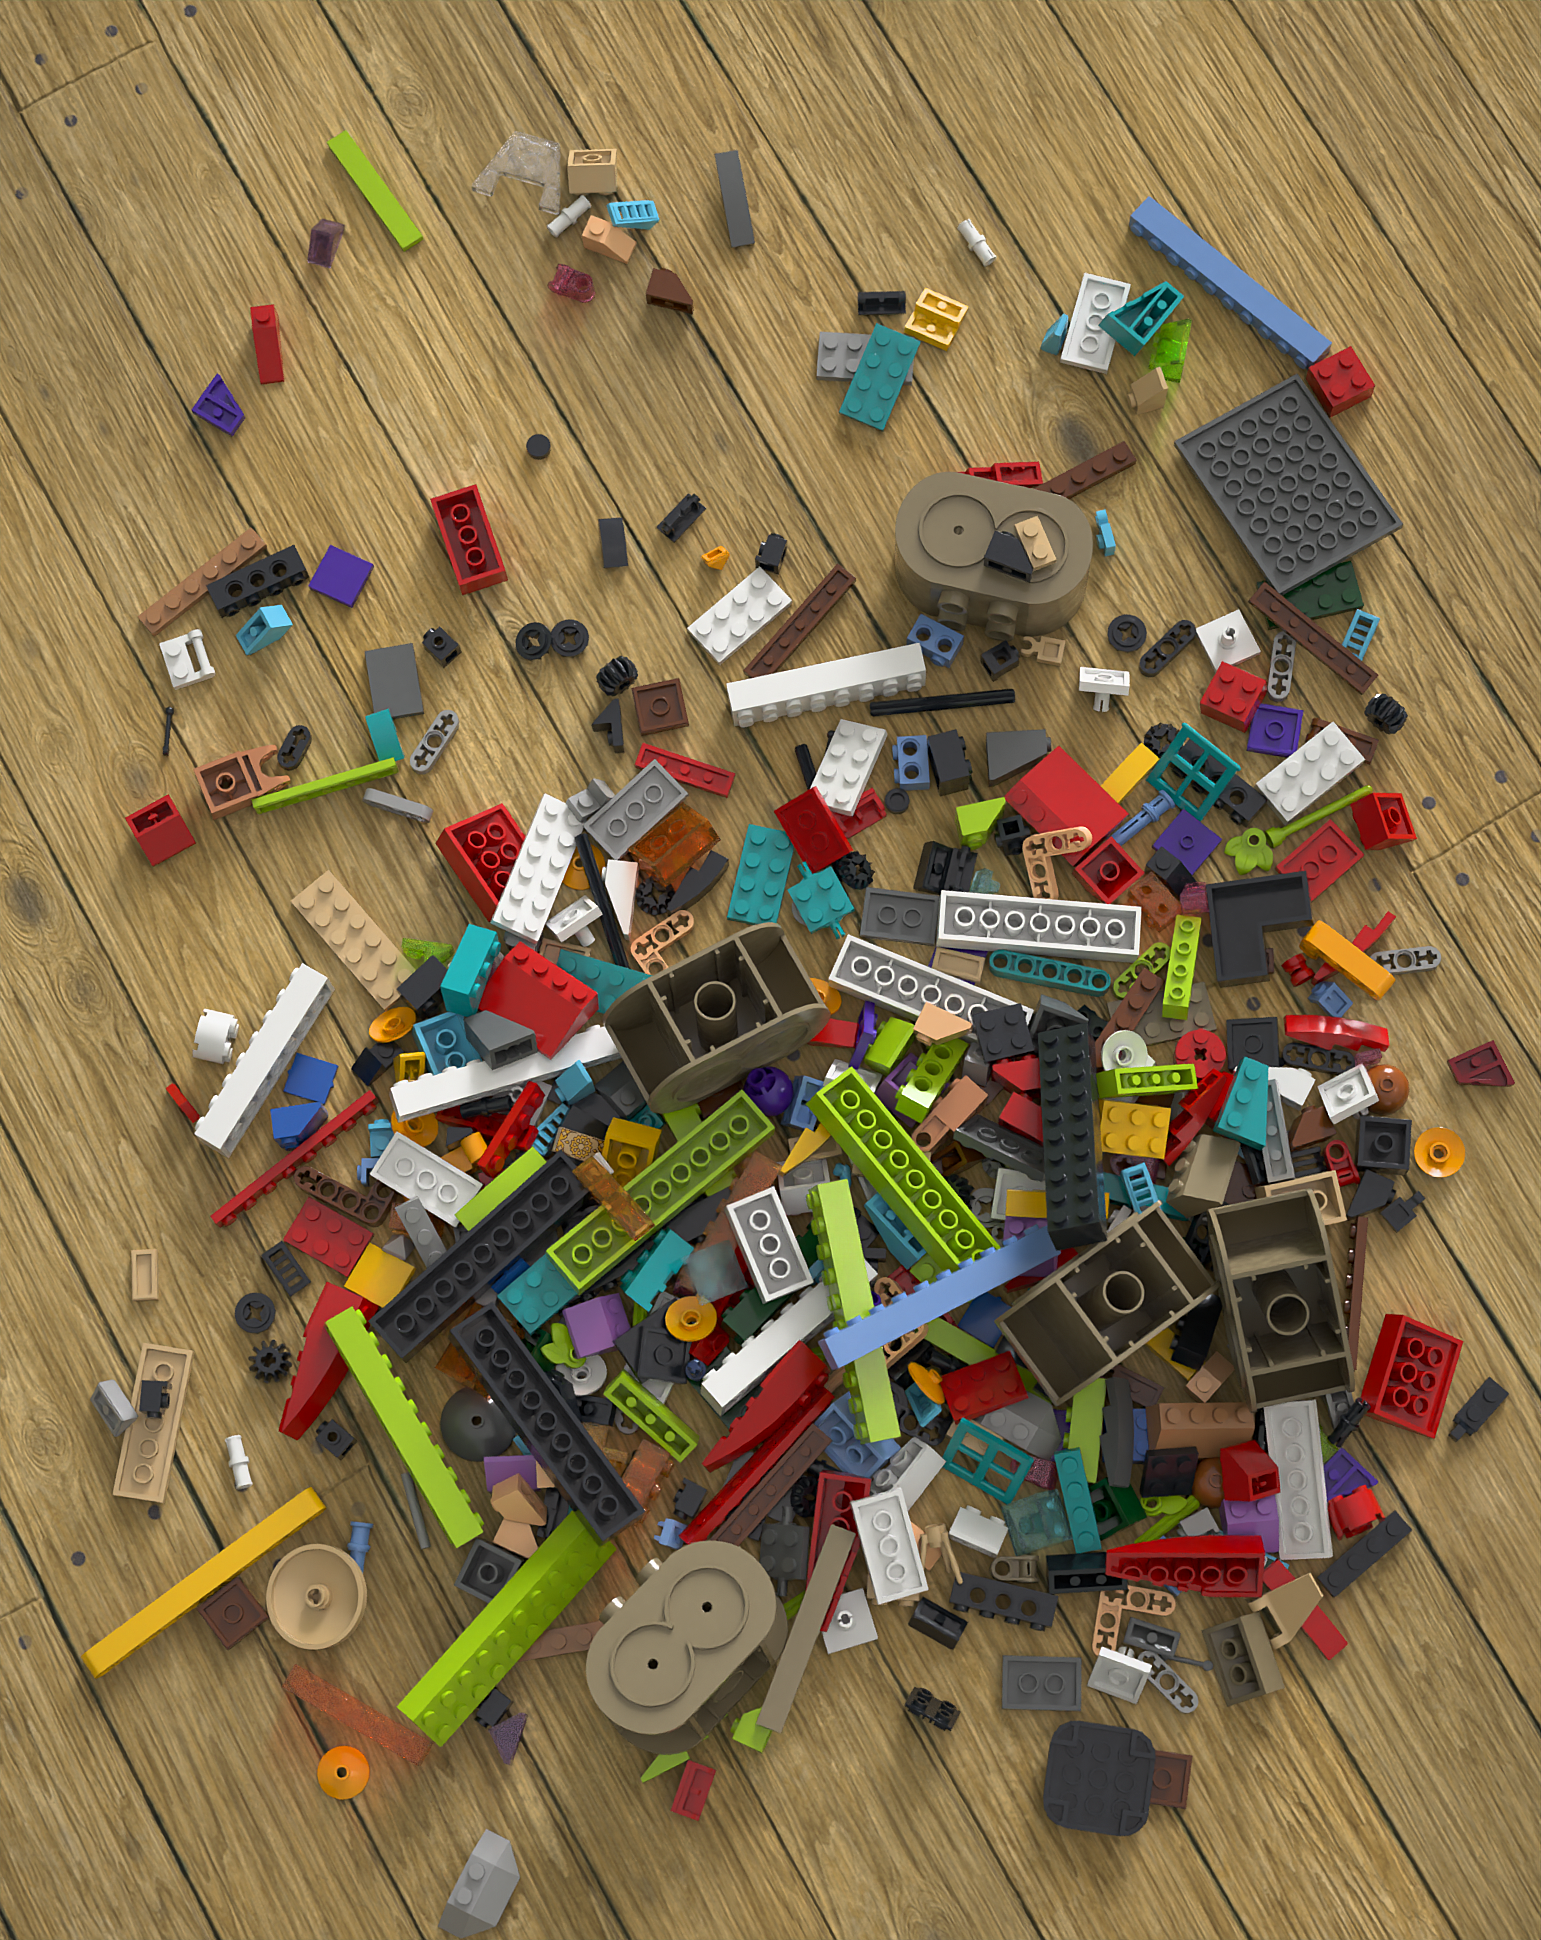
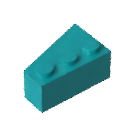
(1141, 318)
(470, 970)
(1245, 1105)
(655, 1267)

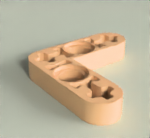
(1043, 857)
(653, 956)
(909, 1339)
(1115, 1609)

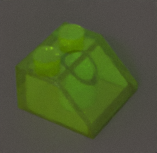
(1171, 349)

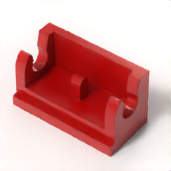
(867, 813)
(693, 1790)

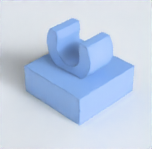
(670, 1534)

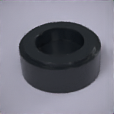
(538, 446)
(897, 801)

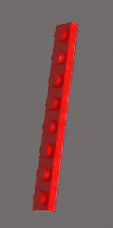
(287, 1166)
(752, 1471)

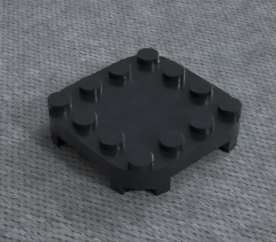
(1099, 1778)

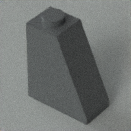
(1014, 753)
(499, 1039)

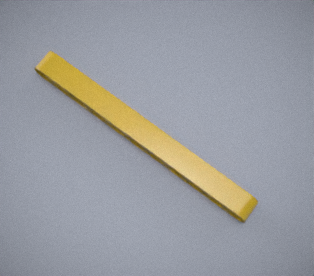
(203, 1582)

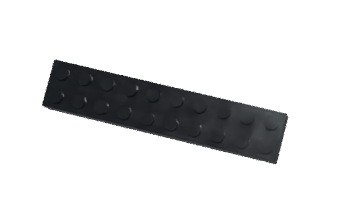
(1072, 1137)
(481, 1257)
(546, 1424)

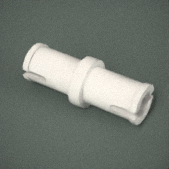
(569, 216)
(976, 242)
(238, 1462)

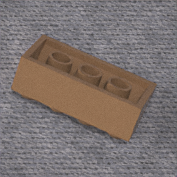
(1199, 1426)

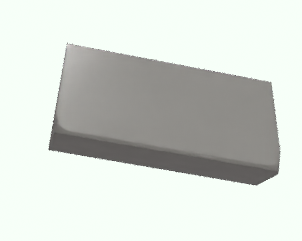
(113, 1407)

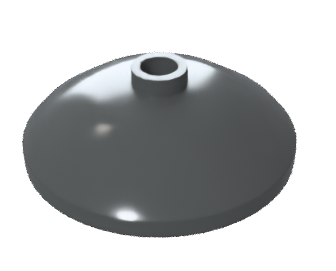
(472, 1441)

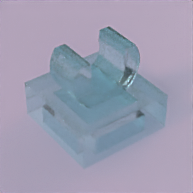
(983, 884)

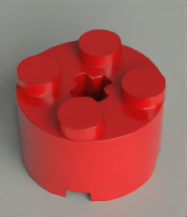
(1204, 1043)
(1354, 1513)

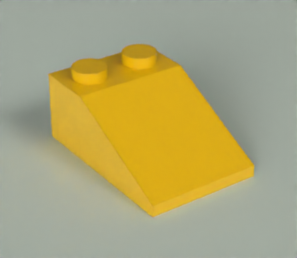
(630, 1148)

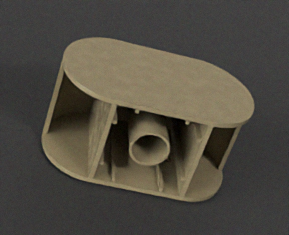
(943, 544)
(715, 1017)
(1280, 1299)
(1105, 1303)
(685, 1645)

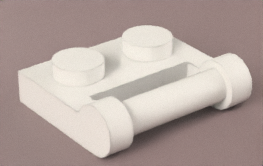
(180, 663)

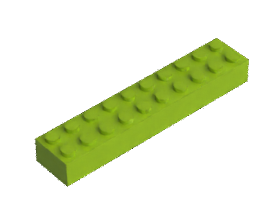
(900, 1171)
(663, 1190)
(849, 1297)
(403, 1427)
(504, 1630)

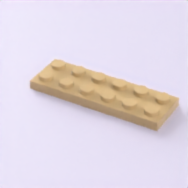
(354, 938)
(151, 1443)

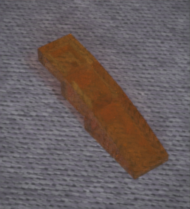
(613, 1198)

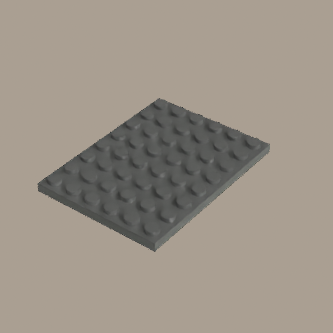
(1288, 485)

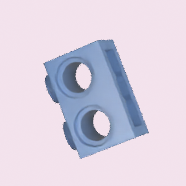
(939, 636)
(916, 763)
(798, 1114)

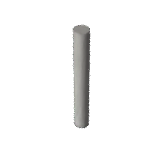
(415, 1510)

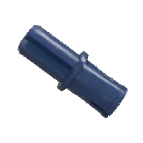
(695, 1370)

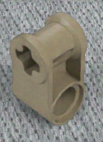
(1017, 1569)

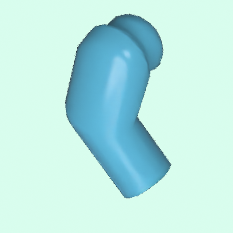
(843, 1172)

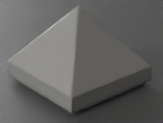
(399, 1247)

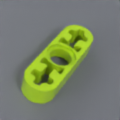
(1150, 953)

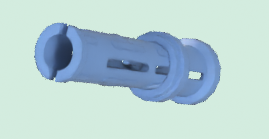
(1150, 813)
(359, 1542)

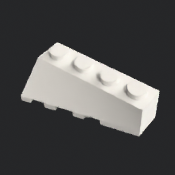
(910, 1470)

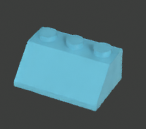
(444, 1042)

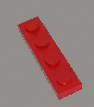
(688, 770)
(511, 1129)

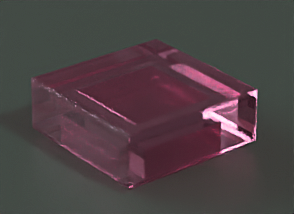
(1368, 1057)

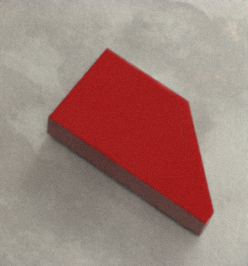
(182, 1102)

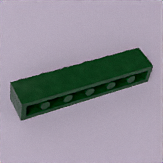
(751, 1313)

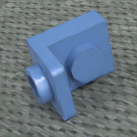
(1330, 998)
(364, 1170)

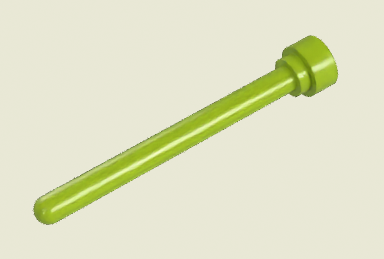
(1275, 836)

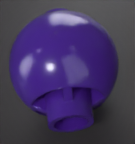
(769, 1090)

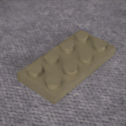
(1158, 1029)

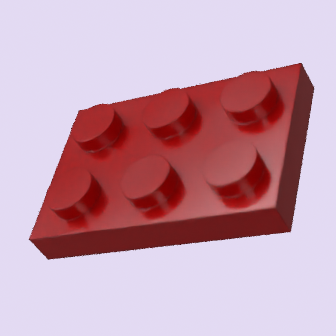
(813, 830)
(1324, 858)
(328, 1237)
(983, 1387)

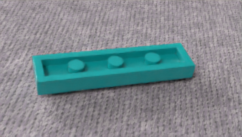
(1077, 1500)

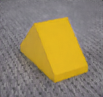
(409, 1066)

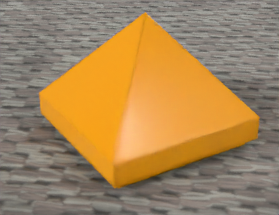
(716, 558)

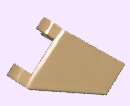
(1289, 1606)

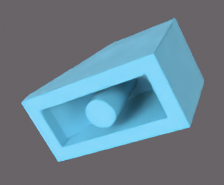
(264, 628)
(574, 1084)

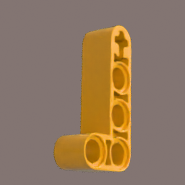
(1347, 959)
(467, 1155)

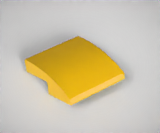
(936, 319)
(379, 1276)

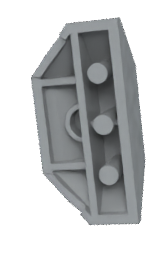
(1026, 1424)
(482, 1888)

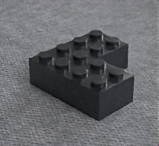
(1244, 912)

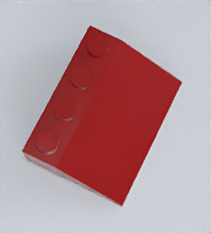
(1064, 796)
(483, 854)
(540, 997)
(1410, 1375)

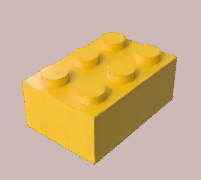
(1133, 1128)

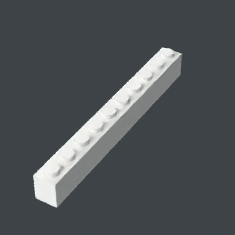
(479, 1080)

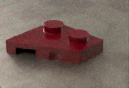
(1481, 1067)

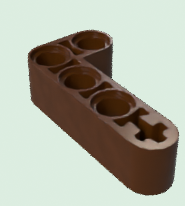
(342, 1193)

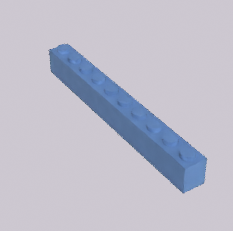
(1229, 284)
(938, 1297)

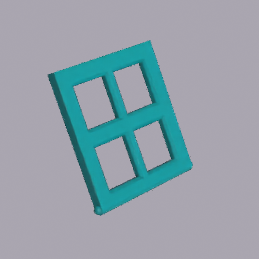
(1193, 772)
(986, 1461)

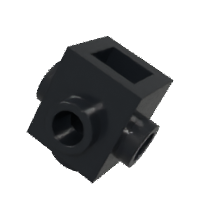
(1011, 835)

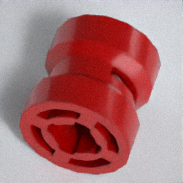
(1298, 969)

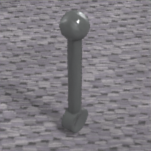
(1207, 1665)

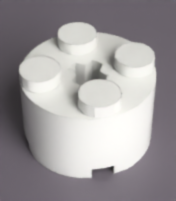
(214, 1036)

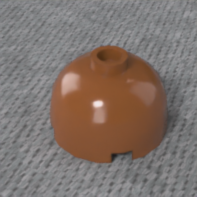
(1391, 1088)
(1208, 1483)

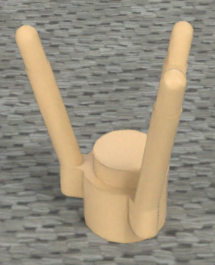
(938, 1537)

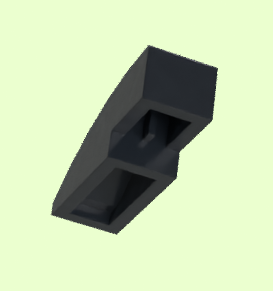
(698, 883)

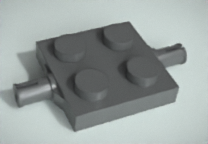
(784, 1550)

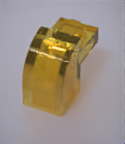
(600, 1436)

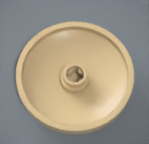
(316, 1596)

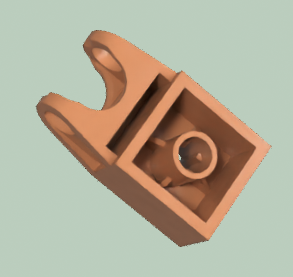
(245, 774)
(949, 1113)

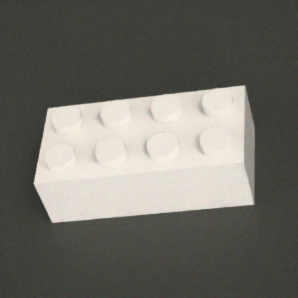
(1309, 773)
(768, 1245)

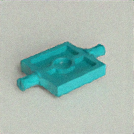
(821, 900)

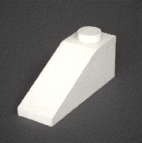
(621, 885)
(1292, 1083)

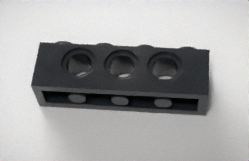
(244, 579)
(1252, 800)
(1044, 1602)

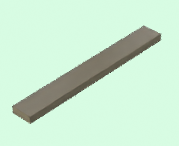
(806, 1629)

